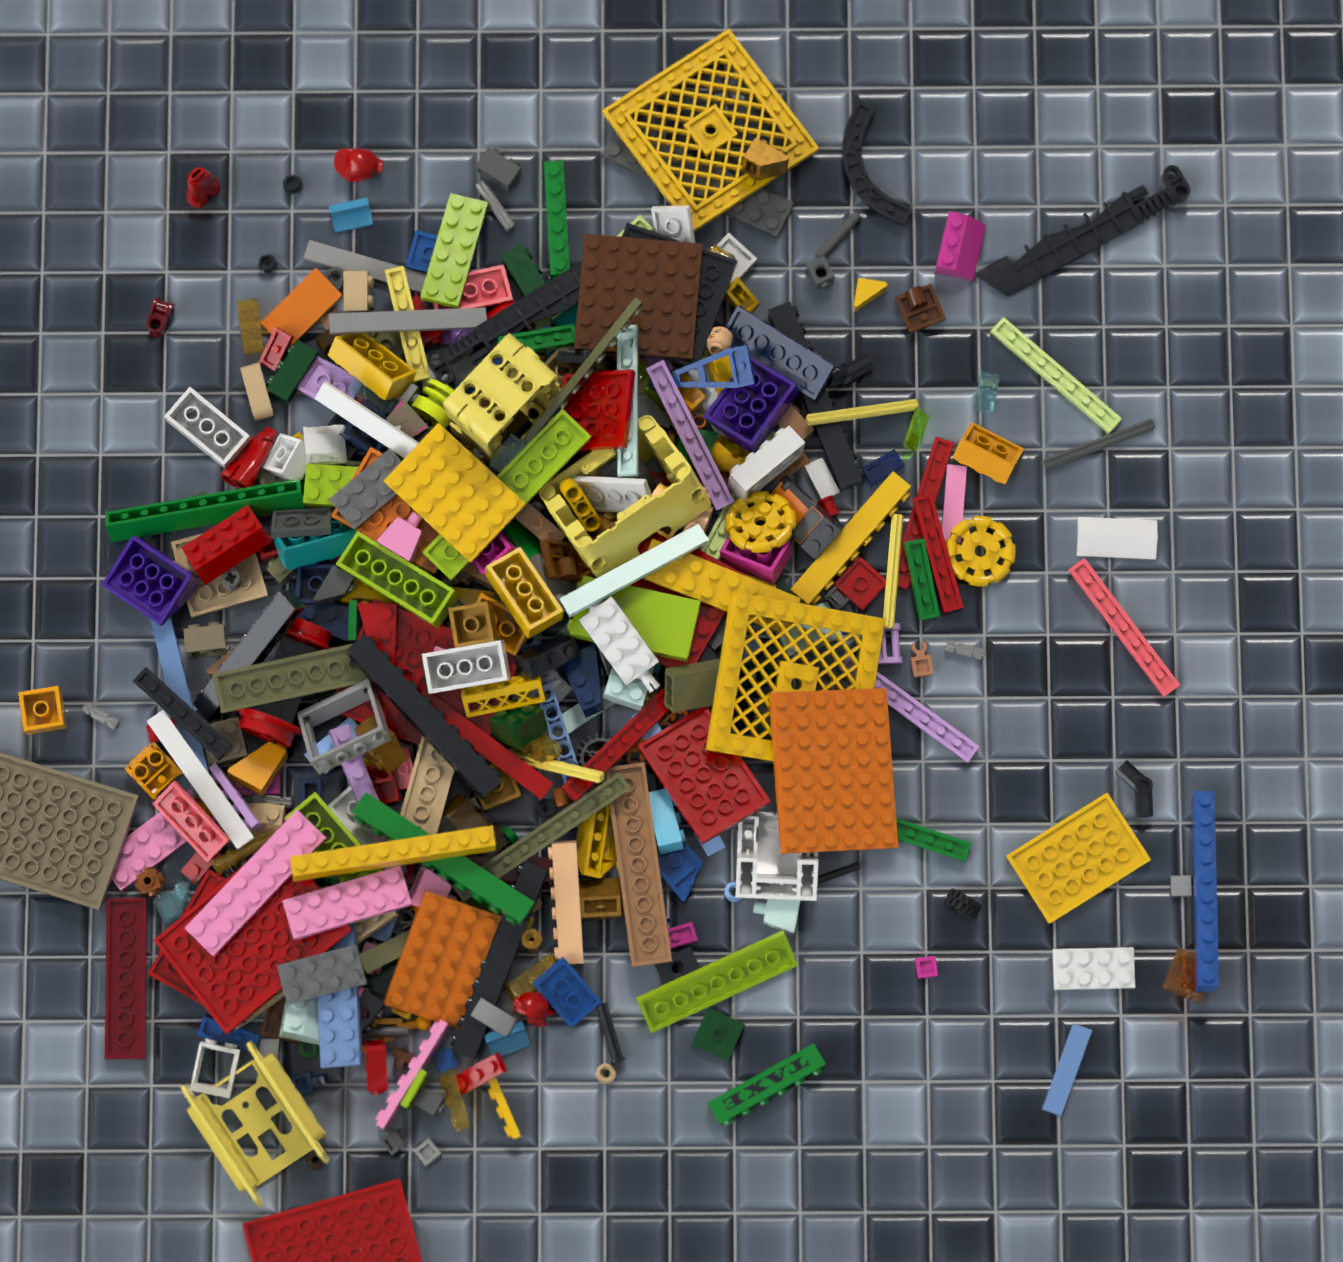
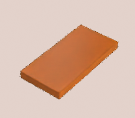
(304, 306)

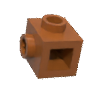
(156, 884)

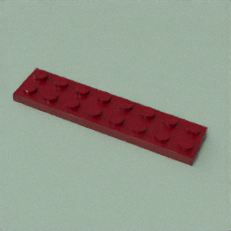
(126, 978)

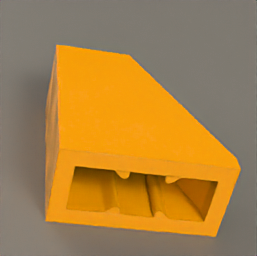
(259, 768)

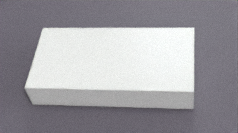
(822, 478)

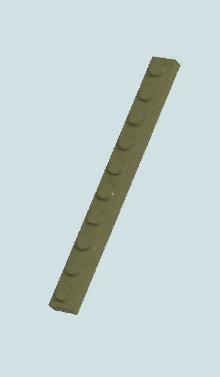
(585, 369)
(553, 828)

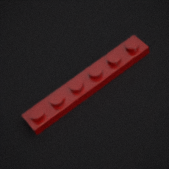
(937, 553)

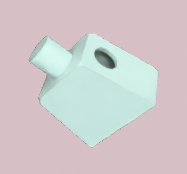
(779, 913)

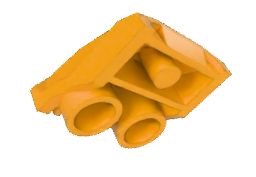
(153, 769)

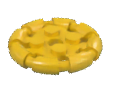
(760, 511)
(989, 543)

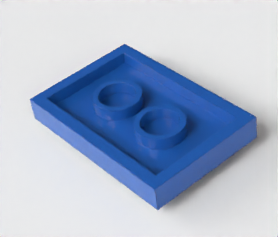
(421, 251)
(567, 992)

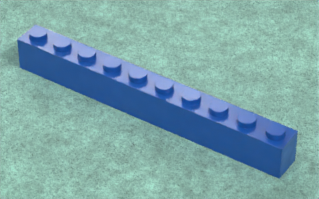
(1205, 891)

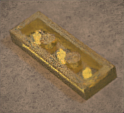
(454, 1100)

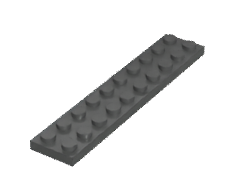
(760, 210)

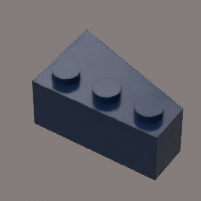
(333, 619)
(585, 680)

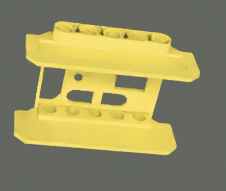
(252, 1171)

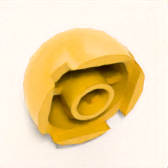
(727, 454)

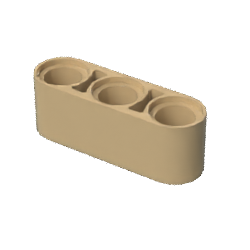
(257, 391)

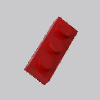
(480, 1073)

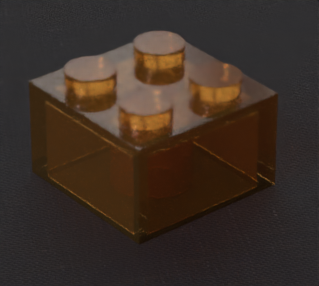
(1182, 976)

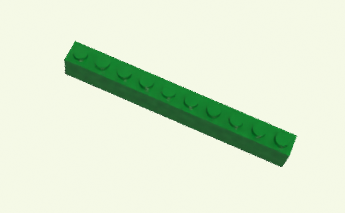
(202, 510)
(458, 869)

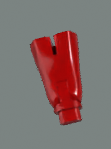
(200, 185)
(247, 465)

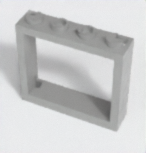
(337, 705)

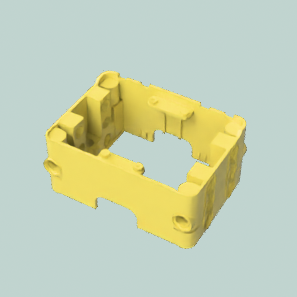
(515, 385)
(672, 508)

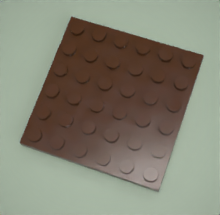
(657, 273)

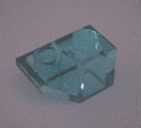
(172, 904)

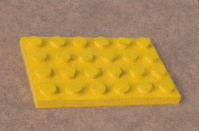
(454, 492)
(1078, 858)

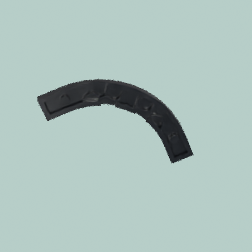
(857, 174)

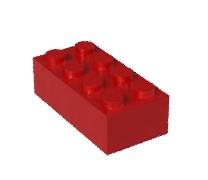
(226, 544)

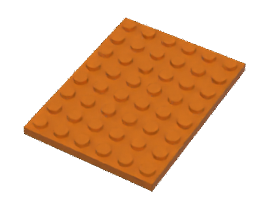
(833, 770)

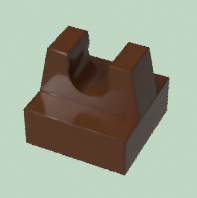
(402, 1057)

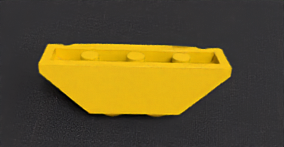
(596, 844)

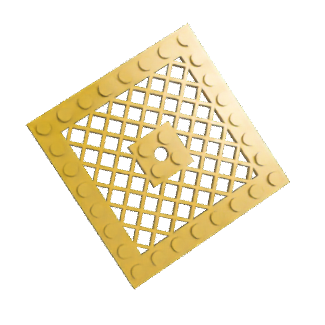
(648, 93)
(728, 681)

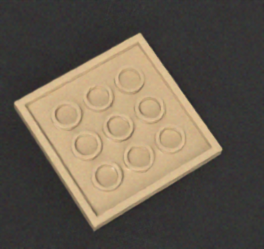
(215, 595)

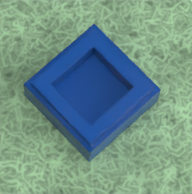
(445, 1060)

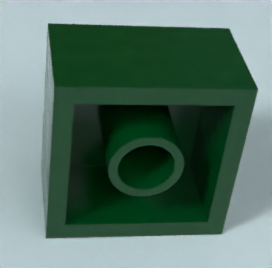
(518, 725)

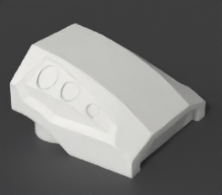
(325, 445)

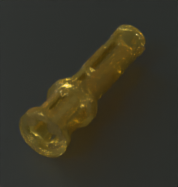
(233, 857)

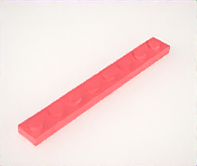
(1124, 627)

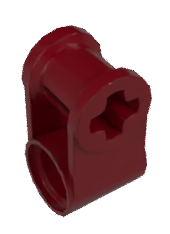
(160, 313)

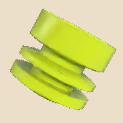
(432, 407)

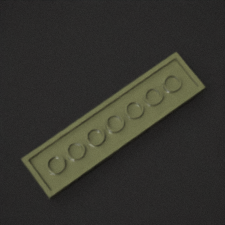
(286, 679)

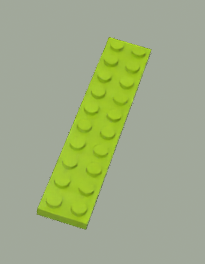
(524, 477)

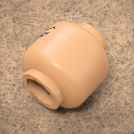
(719, 340)

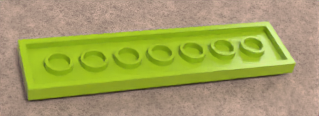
(717, 981)

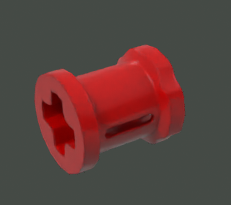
(828, 504)

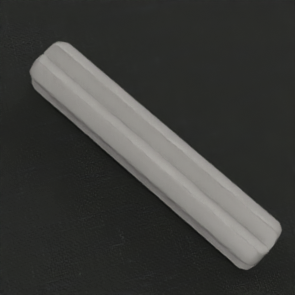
(495, 205)

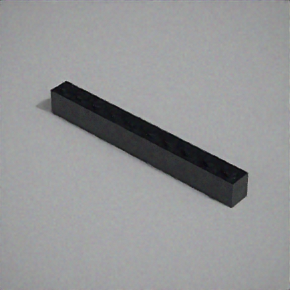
(830, 435)
(423, 716)
(498, 964)

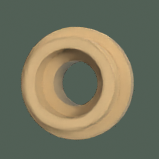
(610, 1068)

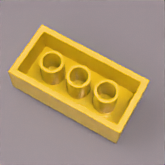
(372, 364)
(524, 592)

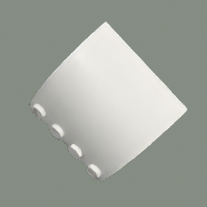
(766, 872)

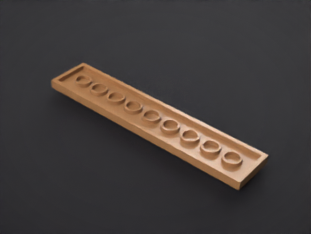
(639, 869)

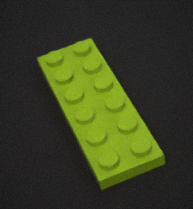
(454, 251)

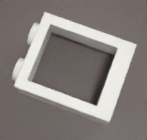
(207, 1088)

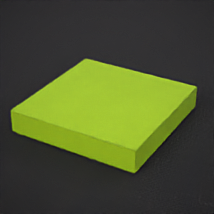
(419, 1081)

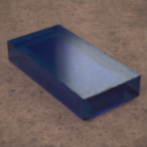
(882, 467)

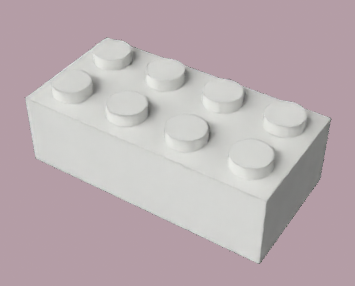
(207, 428)
(766, 463)
(466, 666)

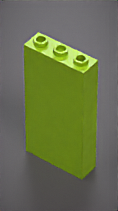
(660, 618)

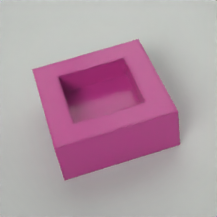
(926, 967)

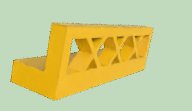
(515, 685)

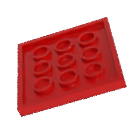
(603, 408)

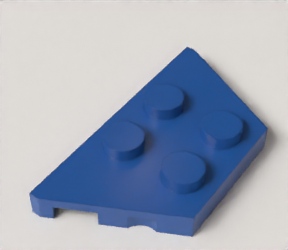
(679, 869)

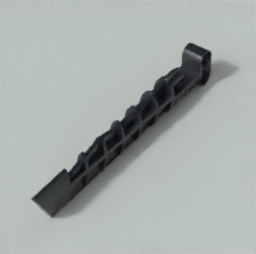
(1072, 243)
(547, 300)

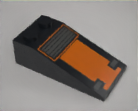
(814, 525)

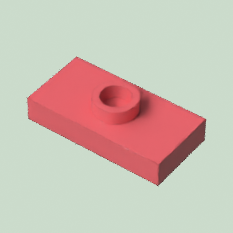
(404, 771)

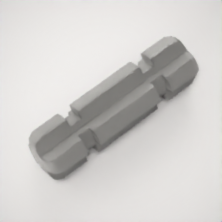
(965, 650)
(100, 715)
(272, 799)

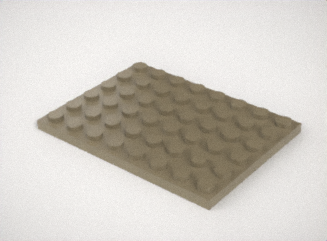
(60, 831)

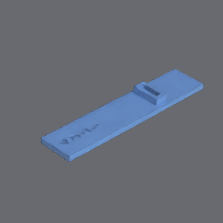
(1067, 1069)

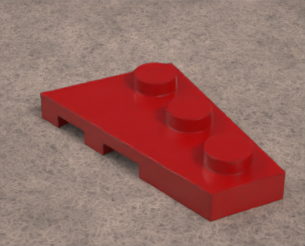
(381, 625)

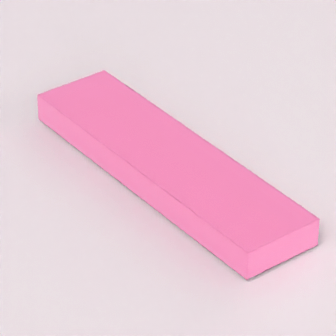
(953, 499)

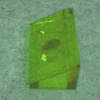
(916, 430)

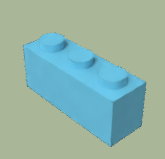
(666, 822)

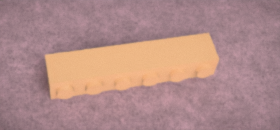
(567, 901)

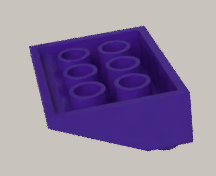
(753, 410)
(150, 580)

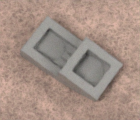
(493, 1017)

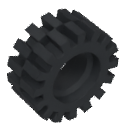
(962, 904)

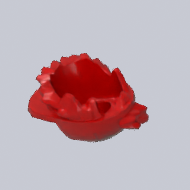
(357, 164)
(534, 1006)

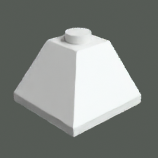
(287, 458)

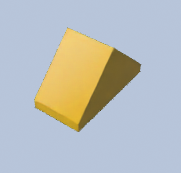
(867, 291)
(740, 295)

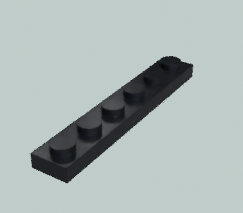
(182, 713)

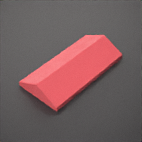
(484, 289)
(191, 821)

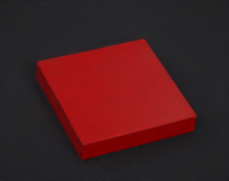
(860, 583)

